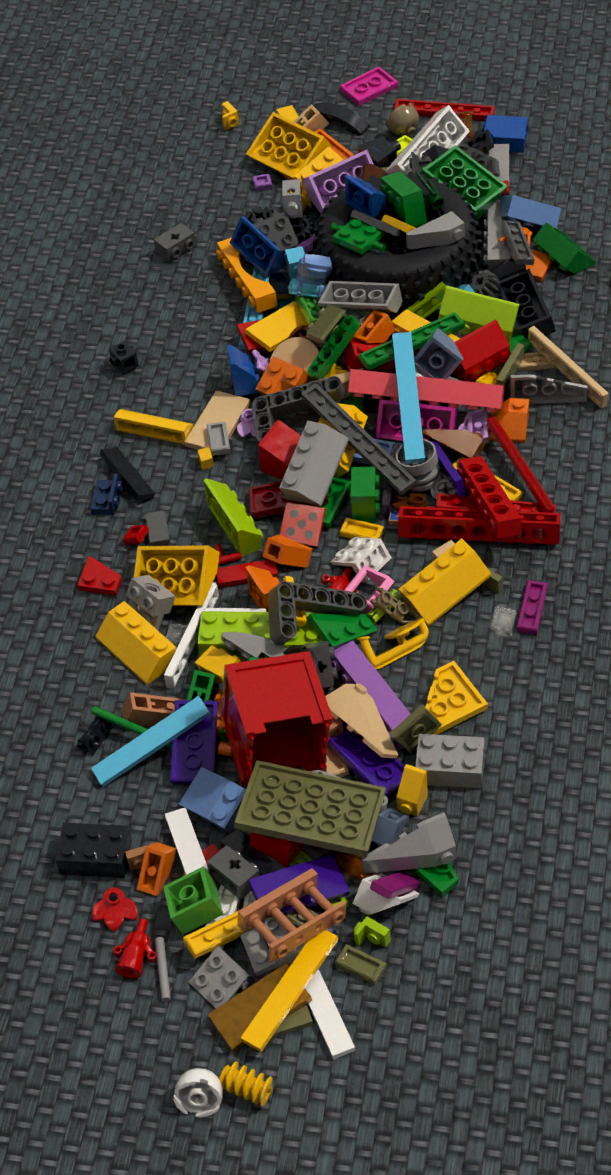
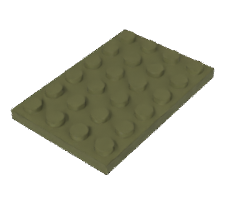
(310, 808)

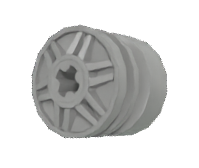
(426, 472)

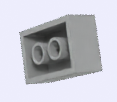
(451, 760)

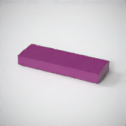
(532, 607)
(394, 885)

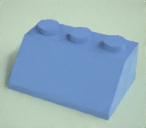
(529, 211)

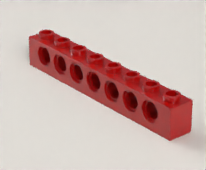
(469, 520)

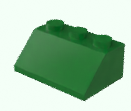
(562, 249)

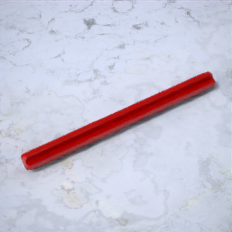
(520, 465)

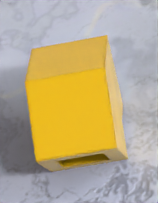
(205, 458)

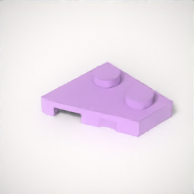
(477, 422)

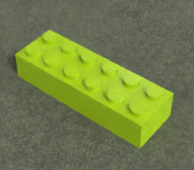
(215, 623)

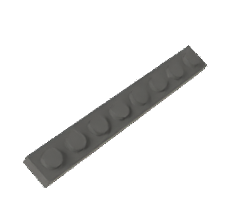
(359, 439)

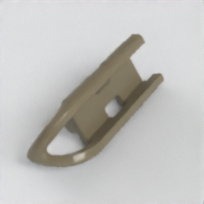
(400, 608)

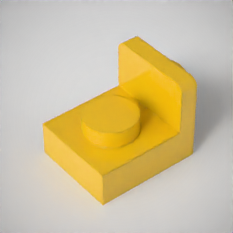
(229, 116)

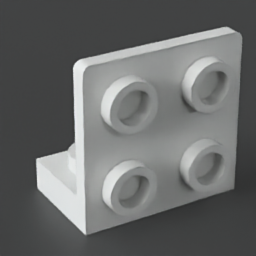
(363, 552)

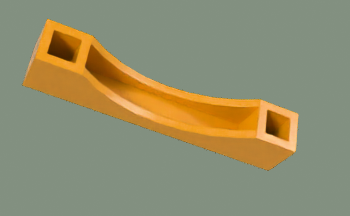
(259, 292)

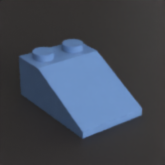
(214, 799)

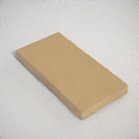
(219, 409)

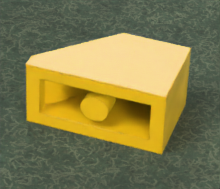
(412, 790)

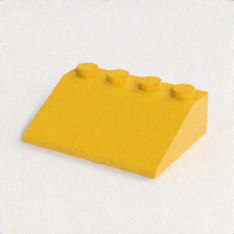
(286, 145)
(180, 569)

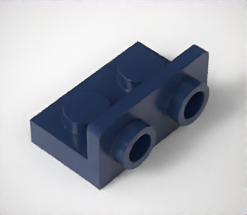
(106, 496)

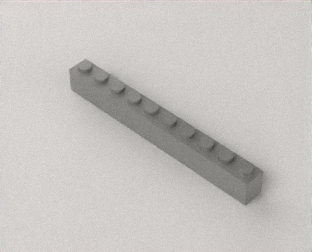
(496, 250)

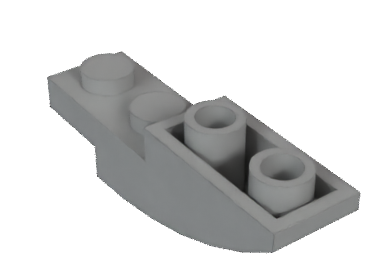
(251, 645)

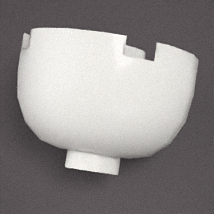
(198, 1092)

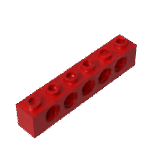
(489, 497)

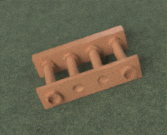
(289, 895)

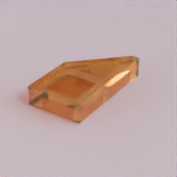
(466, 118)

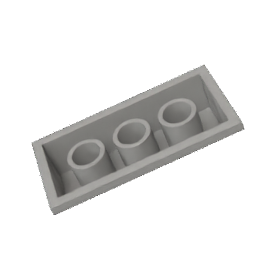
(362, 296)
(313, 464)

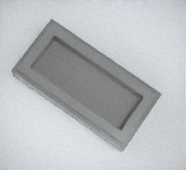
(218, 438)

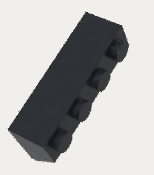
(532, 309)

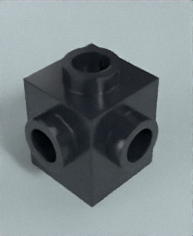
(123, 357)

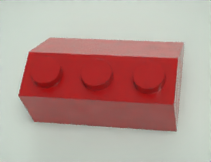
(481, 351)

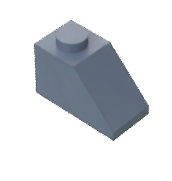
(389, 826)

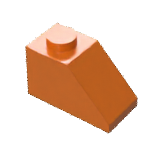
(375, 328)
(156, 868)

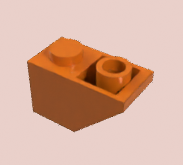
(287, 551)

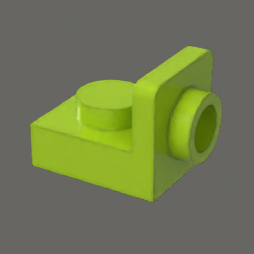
(373, 930)

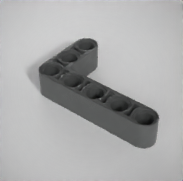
(269, 406)
(289, 596)

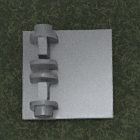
(219, 978)

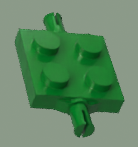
(358, 236)

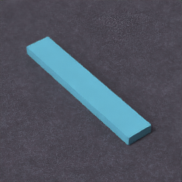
(150, 741)

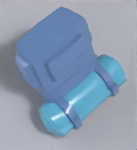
(311, 276)

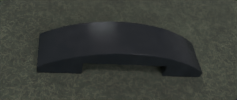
(340, 114)

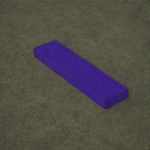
(450, 472)

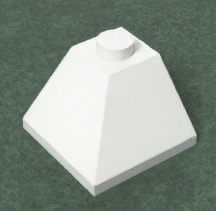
(372, 902)

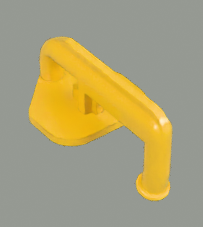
(402, 649)

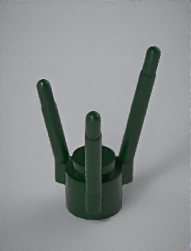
(433, 198)

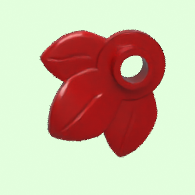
(114, 911)

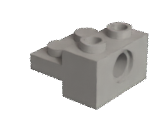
(150, 599)
(258, 951)

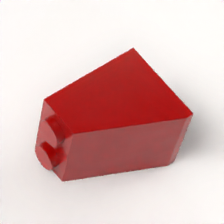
(277, 449)

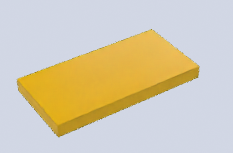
(277, 327)

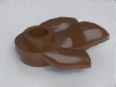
(414, 500)

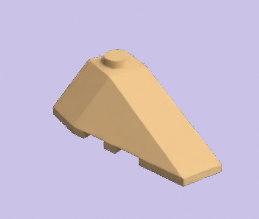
(360, 713)

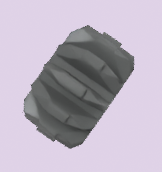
(485, 283)

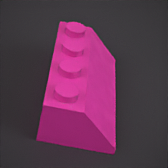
(432, 417)

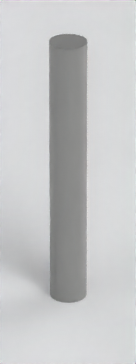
(162, 969)

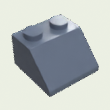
(438, 356)

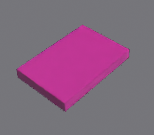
(369, 86)

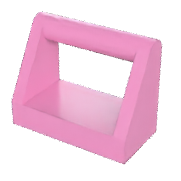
(377, 577)

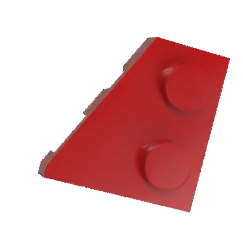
(99, 578)

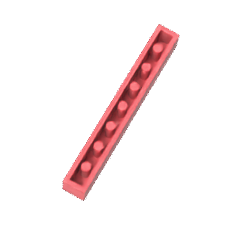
(429, 389)

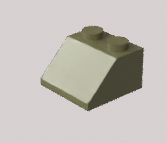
(325, 325)

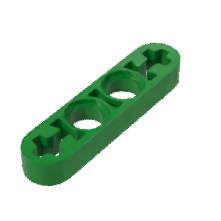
(335, 349)

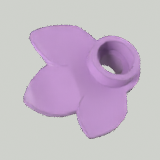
(261, 362)
(247, 424)

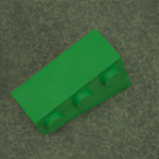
(404, 198)

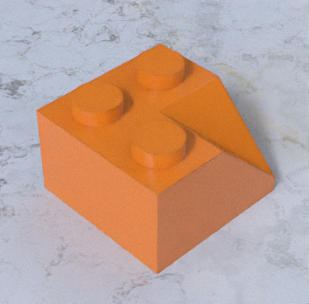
(281, 376)

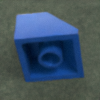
(364, 197)
(243, 372)

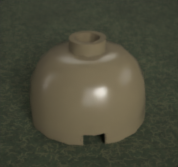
(403, 120)

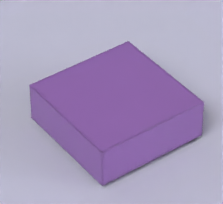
(262, 182)

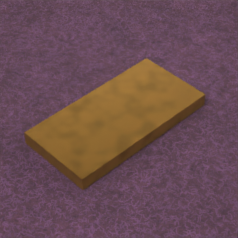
(237, 1013)

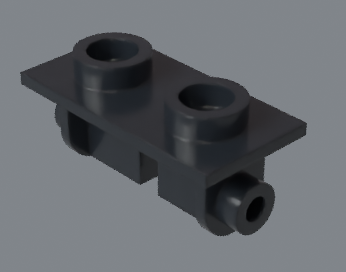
(96, 735)

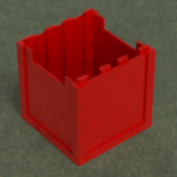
(275, 713)

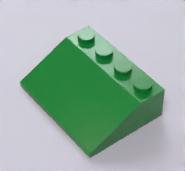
(468, 177)

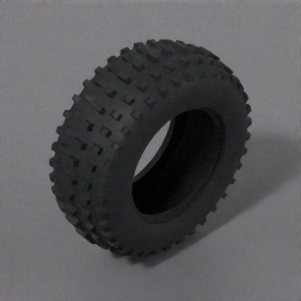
(414, 271)

